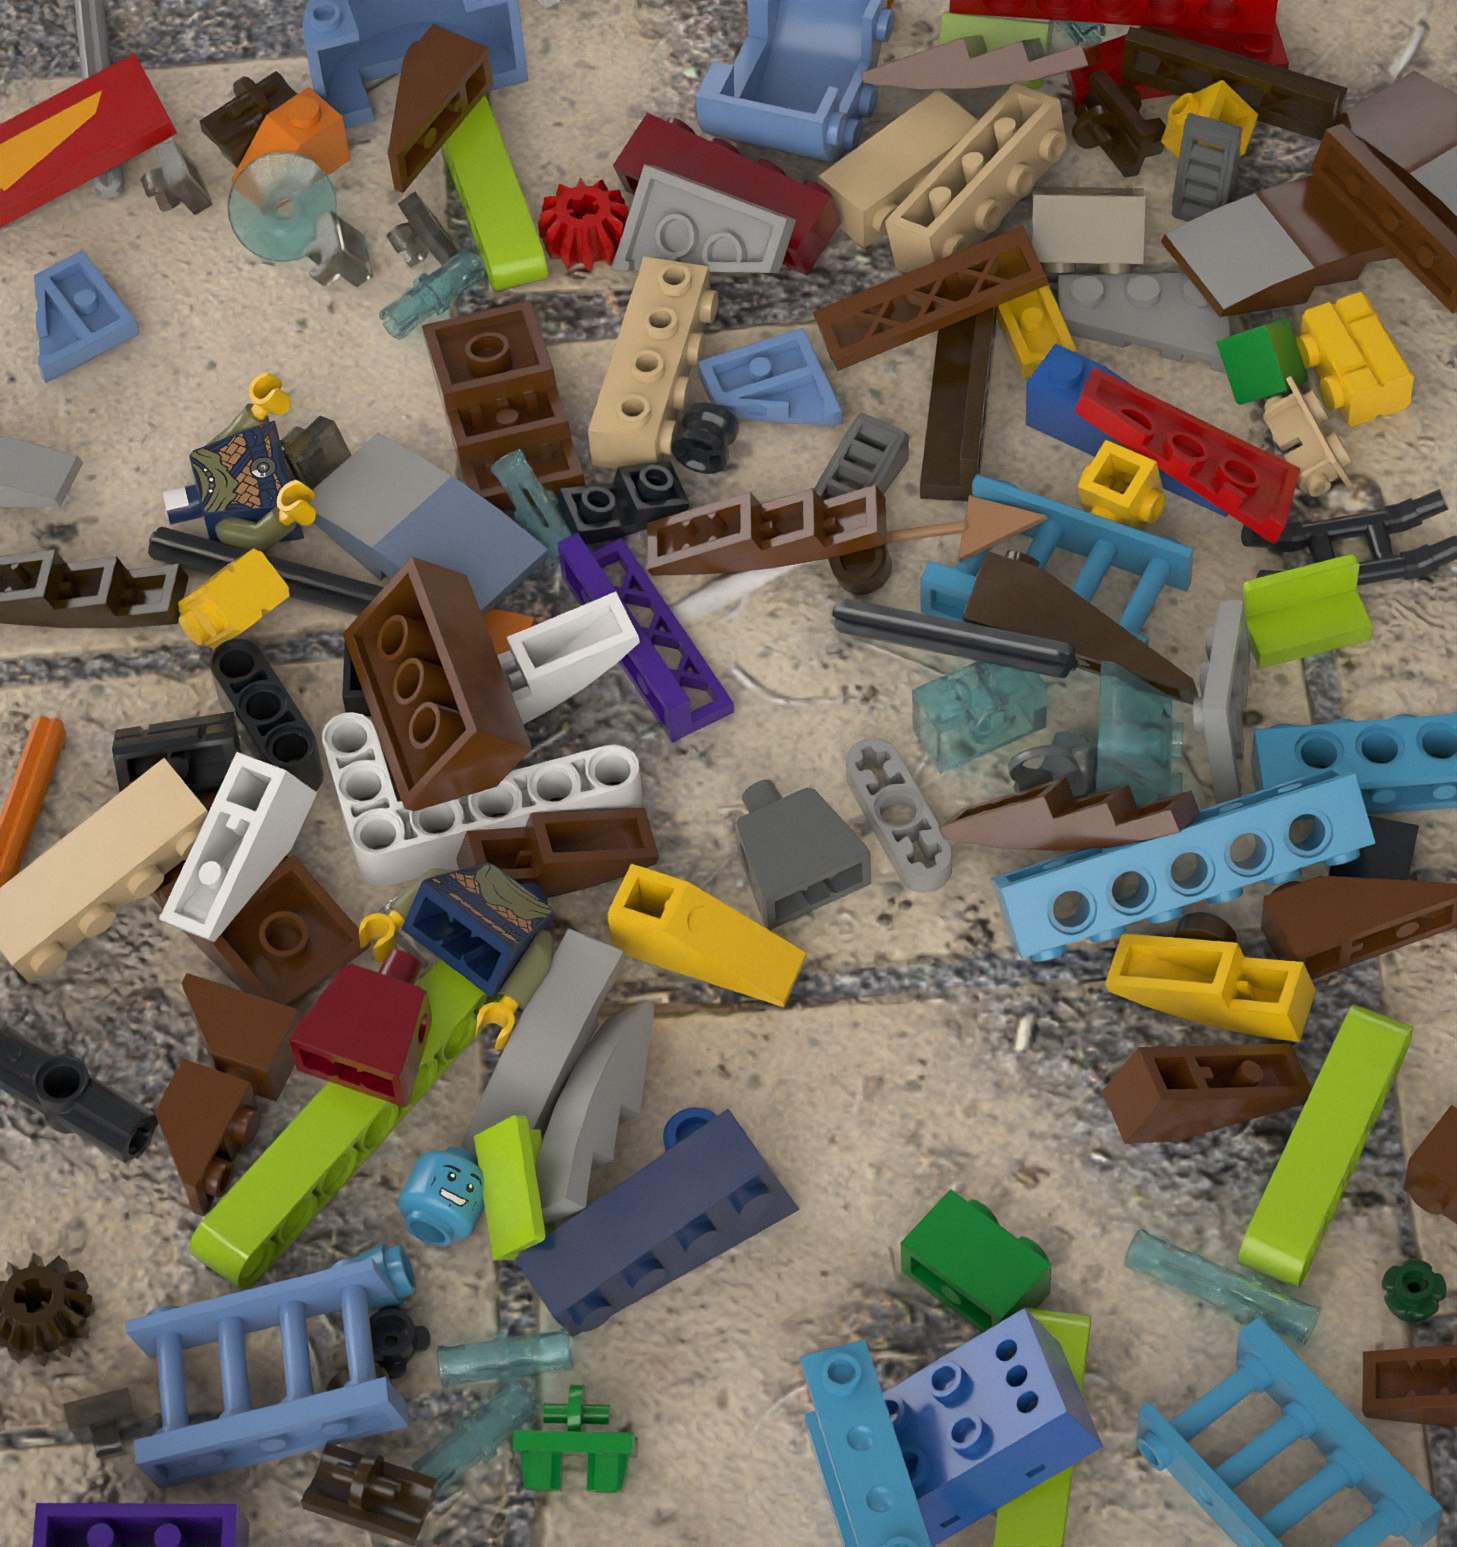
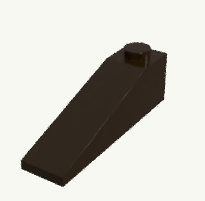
(1028, 600)

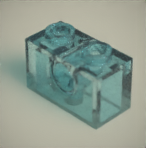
(977, 712)

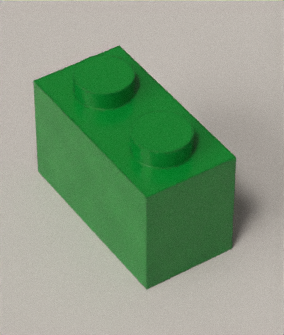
(975, 1263)

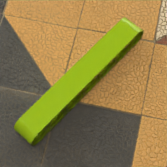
(327, 1147)

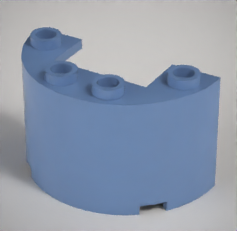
(369, 39)
(798, 77)

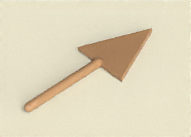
(984, 526)

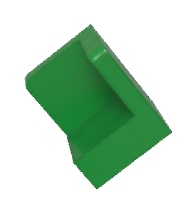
(1262, 360)

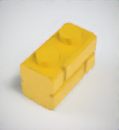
(1355, 360)
(232, 600)

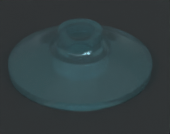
(259, 192)

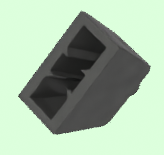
(797, 853)

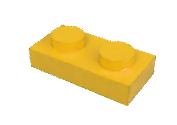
(1032, 328)

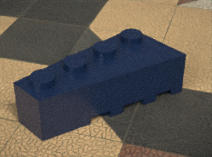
(657, 1226)

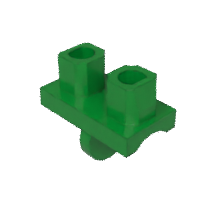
(544, 1450)

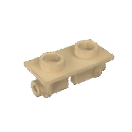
(1299, 420)

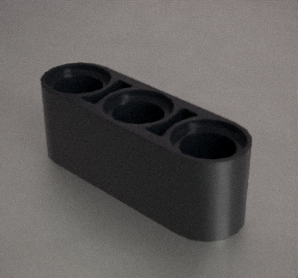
(264, 696)

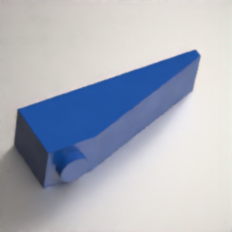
(1051, 405)

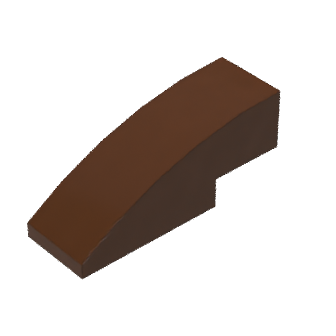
(565, 848)

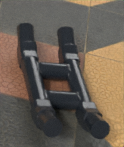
(1376, 528)

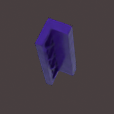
(643, 665)

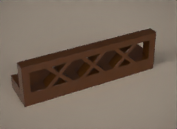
(1390, 210)
(930, 298)

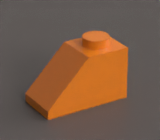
(302, 127)

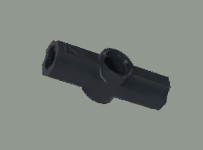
(91, 1112)

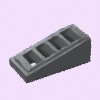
(1204, 174)
(871, 444)

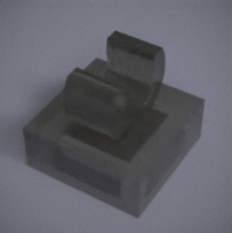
(176, 180)
(420, 234)
(338, 252)
(314, 451)
(102, 1418)

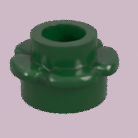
(1409, 1305)

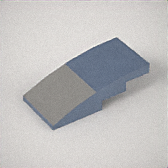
(400, 505)

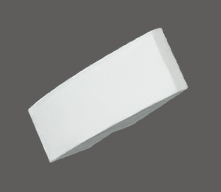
(566, 654)

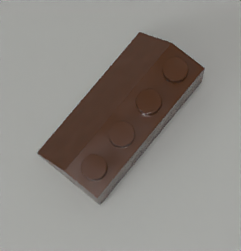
(435, 687)

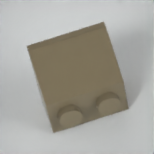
(1088, 227)

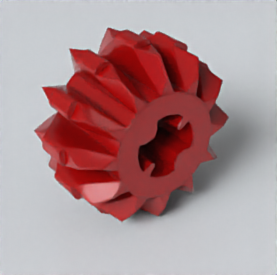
(583, 224)

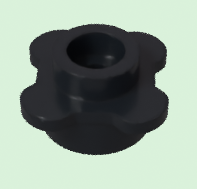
(394, 1323)

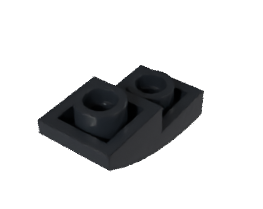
(625, 505)

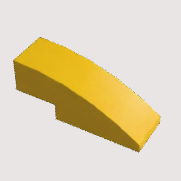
(1213, 985)

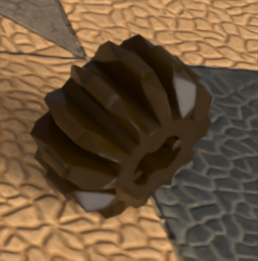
(63, 1313)

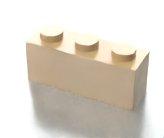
(892, 164)

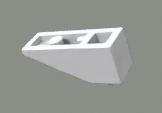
(238, 845)

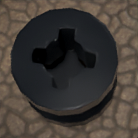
(705, 438)

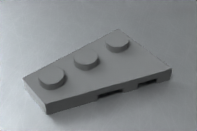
(700, 226)
(1144, 310)
(1223, 695)

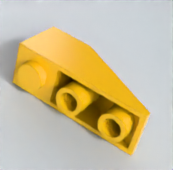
(700, 937)

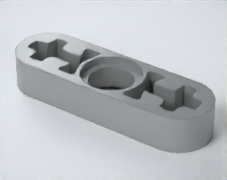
(898, 839)

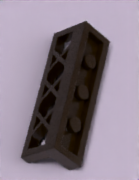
(1274, 93)
(958, 407)

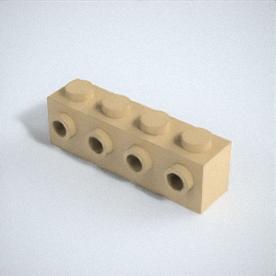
(979, 179)
(652, 364)
(98, 870)

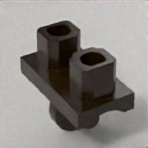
(237, 121)
(1112, 121)
(370, 1493)

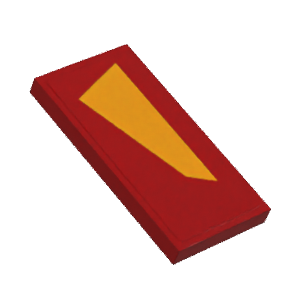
(78, 136)

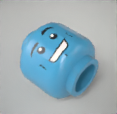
(443, 1196)

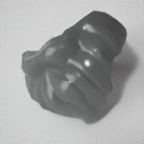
(1066, 757)

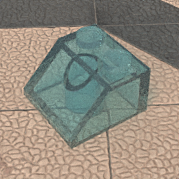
(1136, 737)

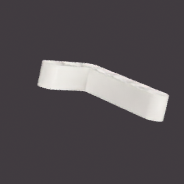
(413, 846)

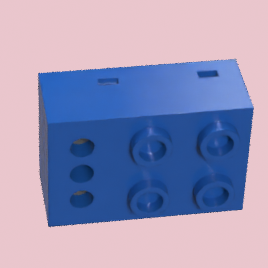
(989, 1423)

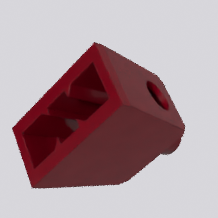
(368, 1029)

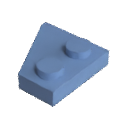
(77, 316)
(772, 382)

